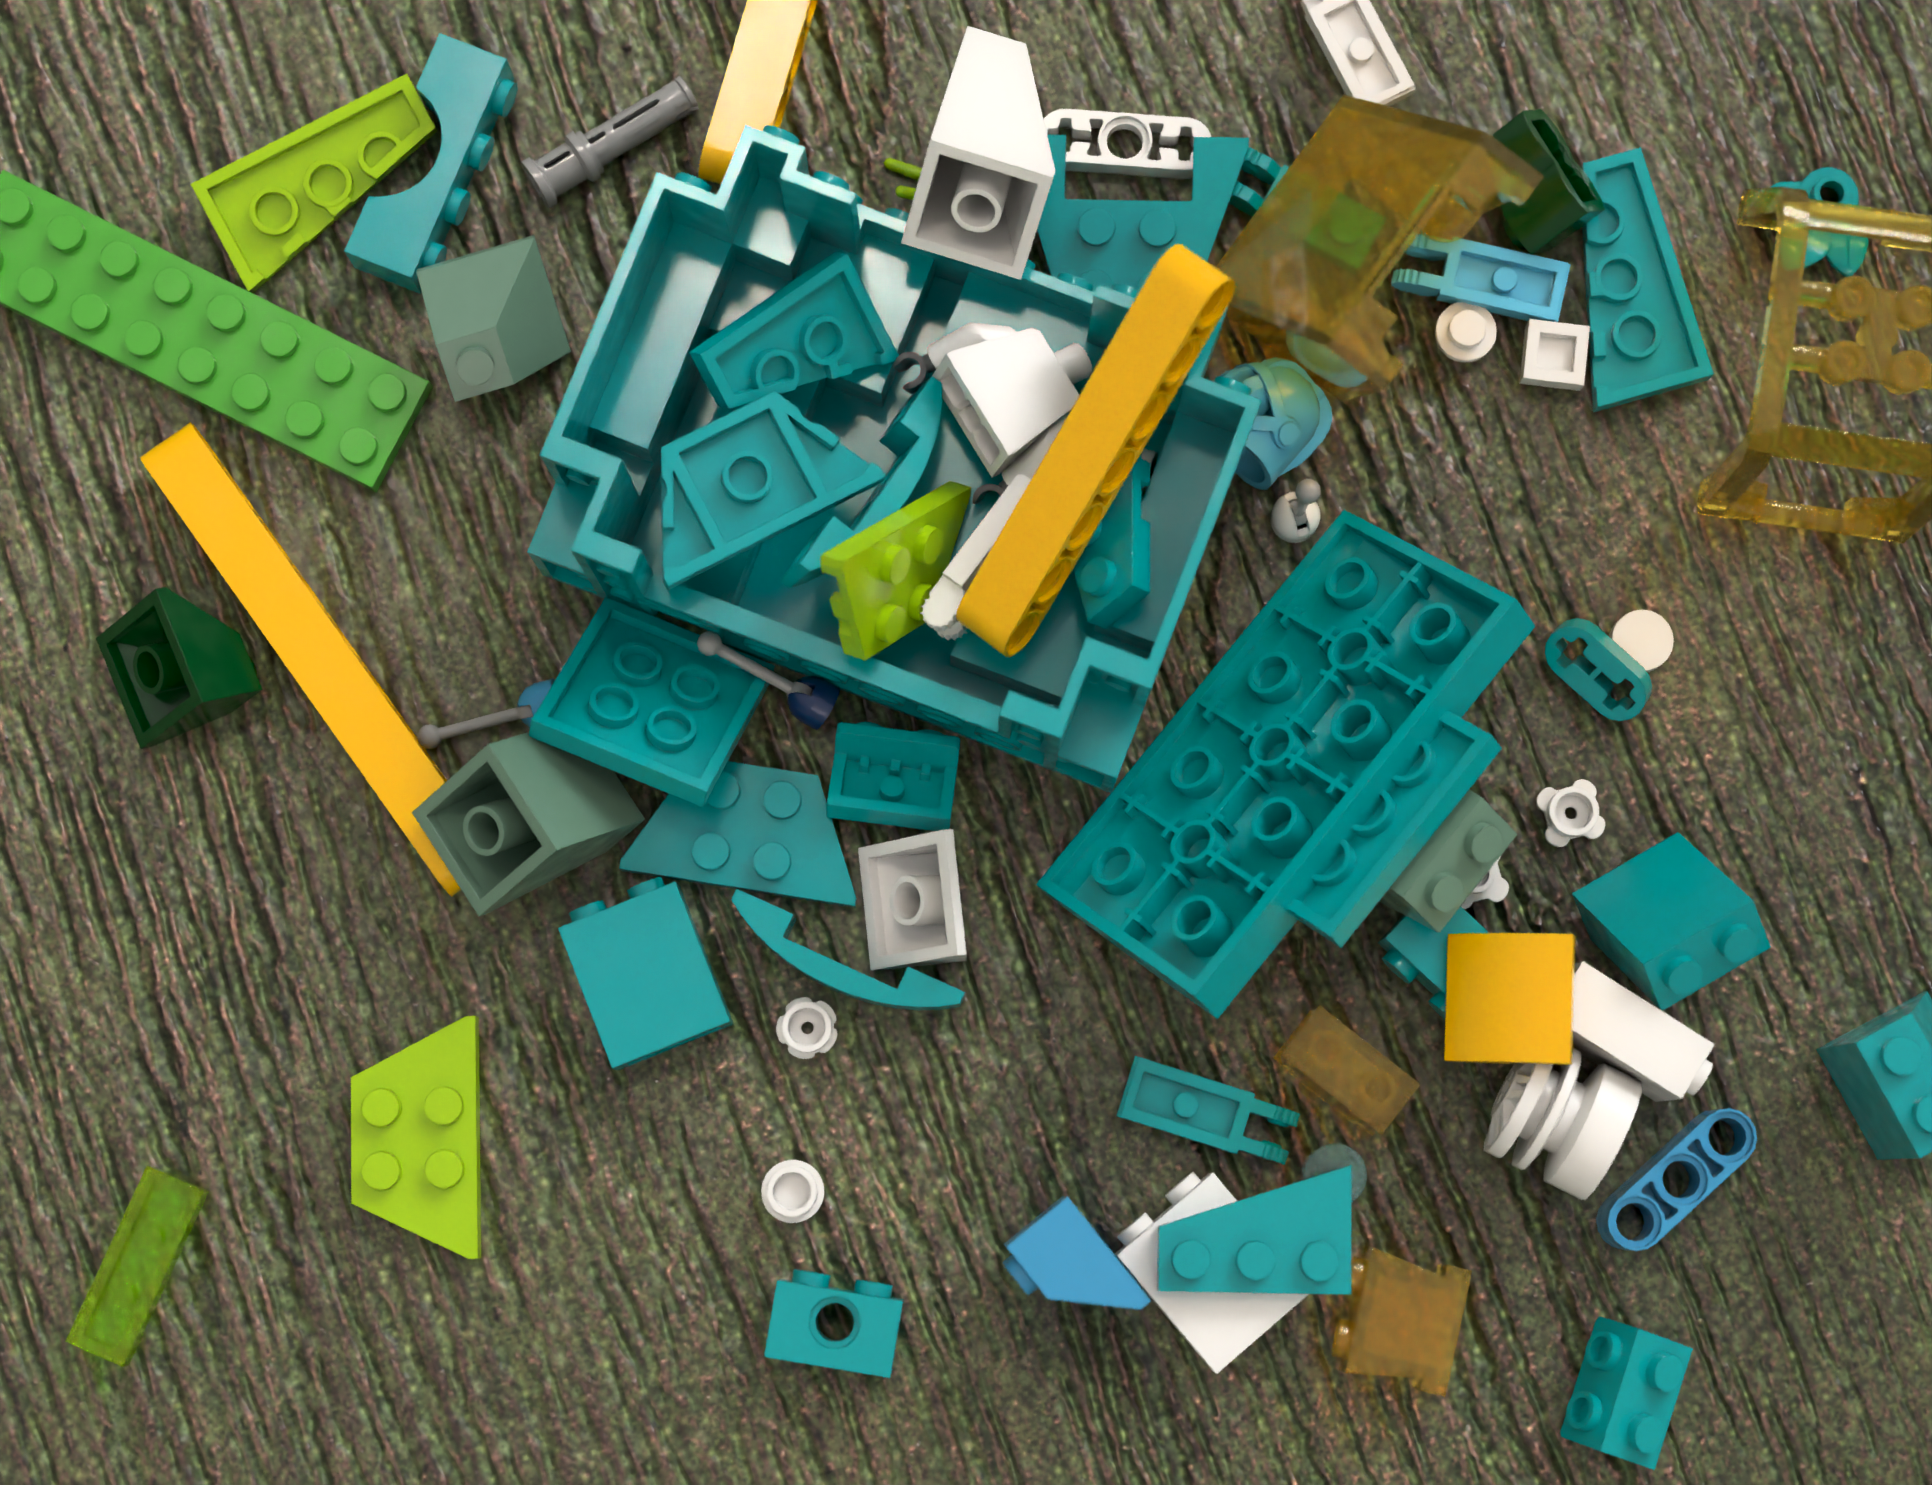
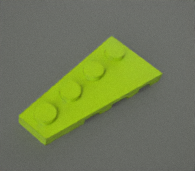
(303, 182)

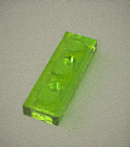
(137, 1266)

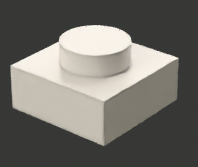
(1554, 354)

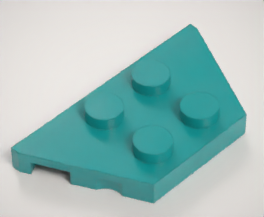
(749, 483)
(754, 834)

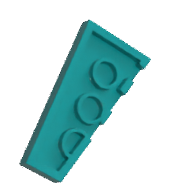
(1636, 298)

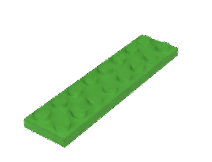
(203, 335)

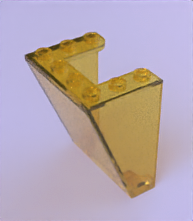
(1344, 223)

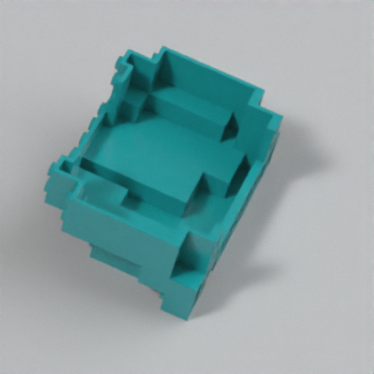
(714, 257)

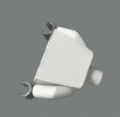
(1003, 393)

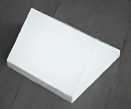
(912, 901)

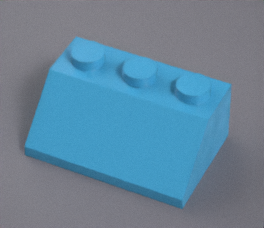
(1070, 1261)

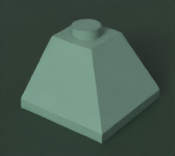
(493, 317)

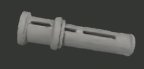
(587, 153)

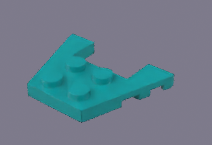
(1126, 238)

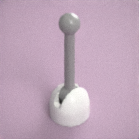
(1303, 509)

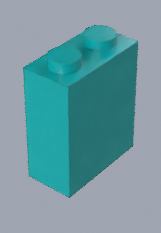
(1671, 920)
(644, 973)

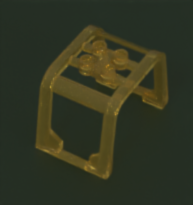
(1732, 487)

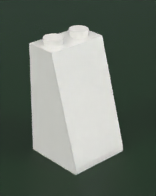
(984, 161)

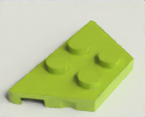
(892, 569)
(421, 1138)

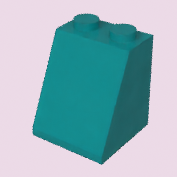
(1888, 1078)

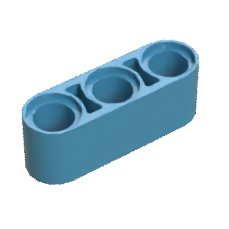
(1705, 1171)

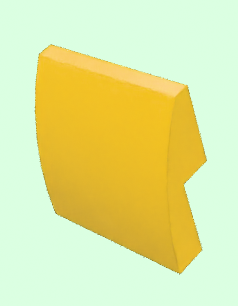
(1510, 998)

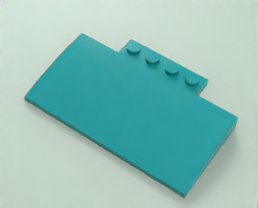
(1297, 766)

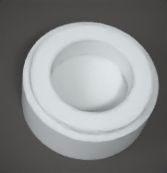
(1644, 637)

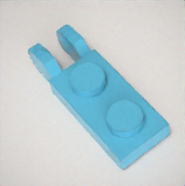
(1488, 277)

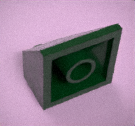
(175, 667)

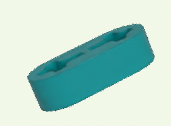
(1589, 680)

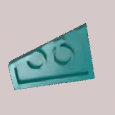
(1116, 561)

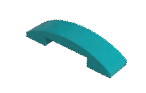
(912, 440)
(914, 992)

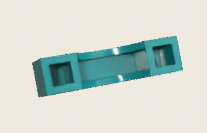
(408, 229)

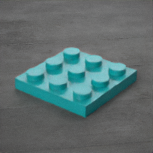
(649, 703)

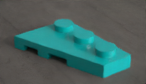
(799, 335)
(1266, 1243)

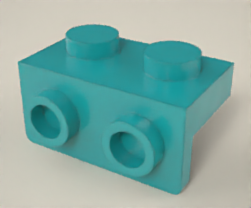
(893, 776)
(1625, 1392)

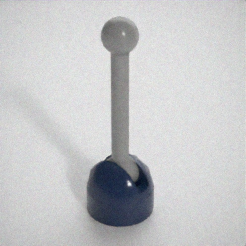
(808, 697)

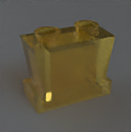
(1345, 1071)
(1402, 1320)

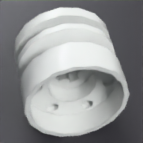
(1570, 1120)

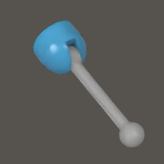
(527, 705)

